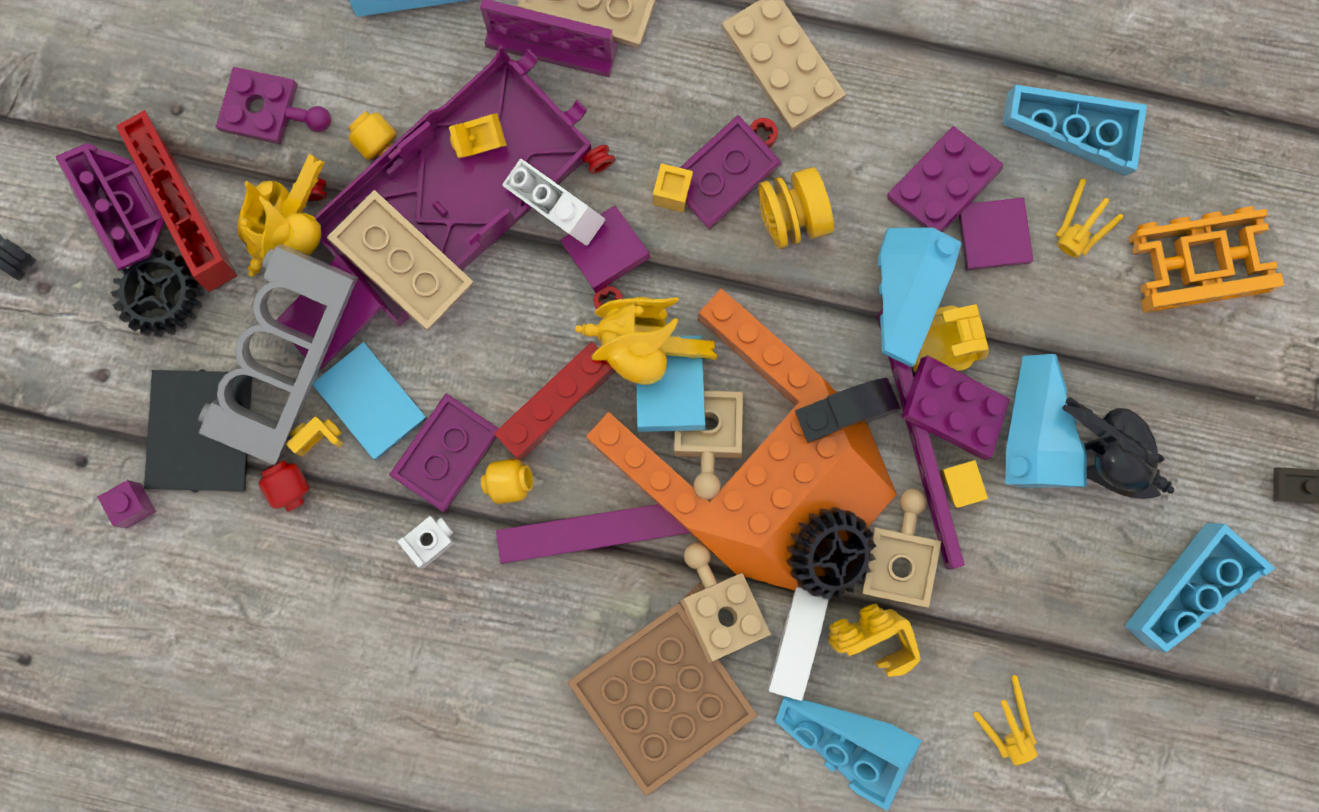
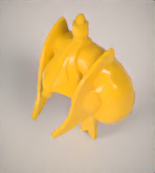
(275, 216)
(639, 340)

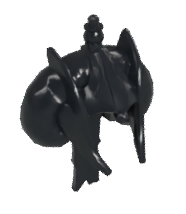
(1124, 452)

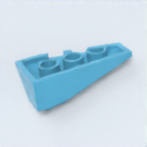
(914, 278)
(1043, 437)
(862, 749)

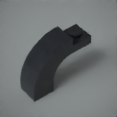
(847, 408)

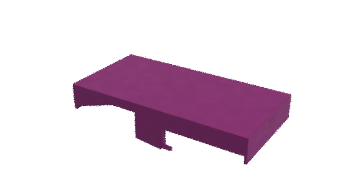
(462, 200)

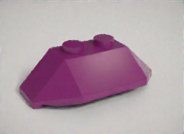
(113, 202)

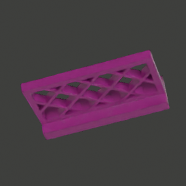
(549, 38)

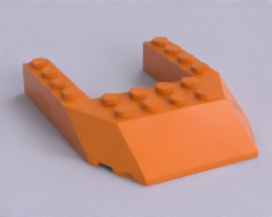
(780, 481)

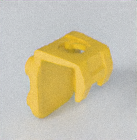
(955, 338)
(873, 628)

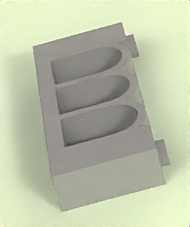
(245, 429)

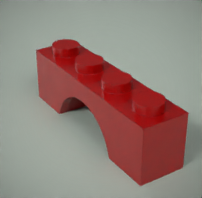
(542, 412)

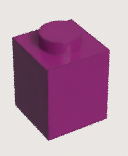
(126, 504)

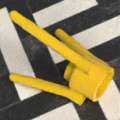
(1076, 239)
(1019, 743)

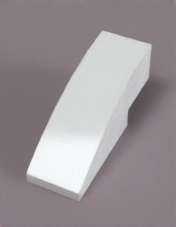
(798, 645)

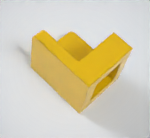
(672, 187)
(964, 484)

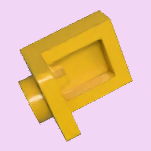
(477, 136)
(308, 435)

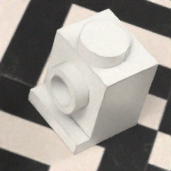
(422, 554)

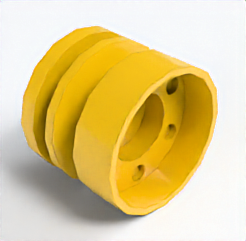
(798, 207)

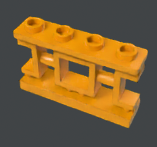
(1210, 284)

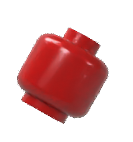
(283, 485)

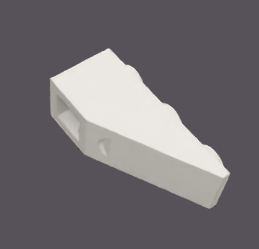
(553, 202)

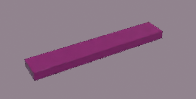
(586, 533)

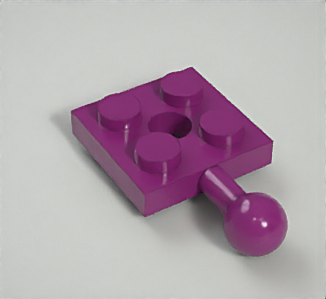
(271, 121)

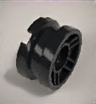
(14, 259)

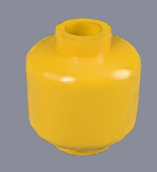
(371, 135)
(507, 481)

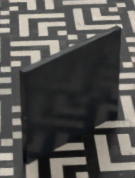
(175, 450)

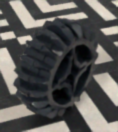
(134, 306)
(821, 546)

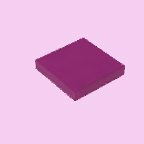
(995, 234)
(610, 252)

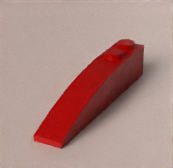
(176, 203)

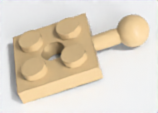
(721, 442)
(918, 551)
(729, 594)

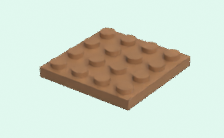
(661, 700)

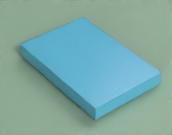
(676, 399)
(369, 401)

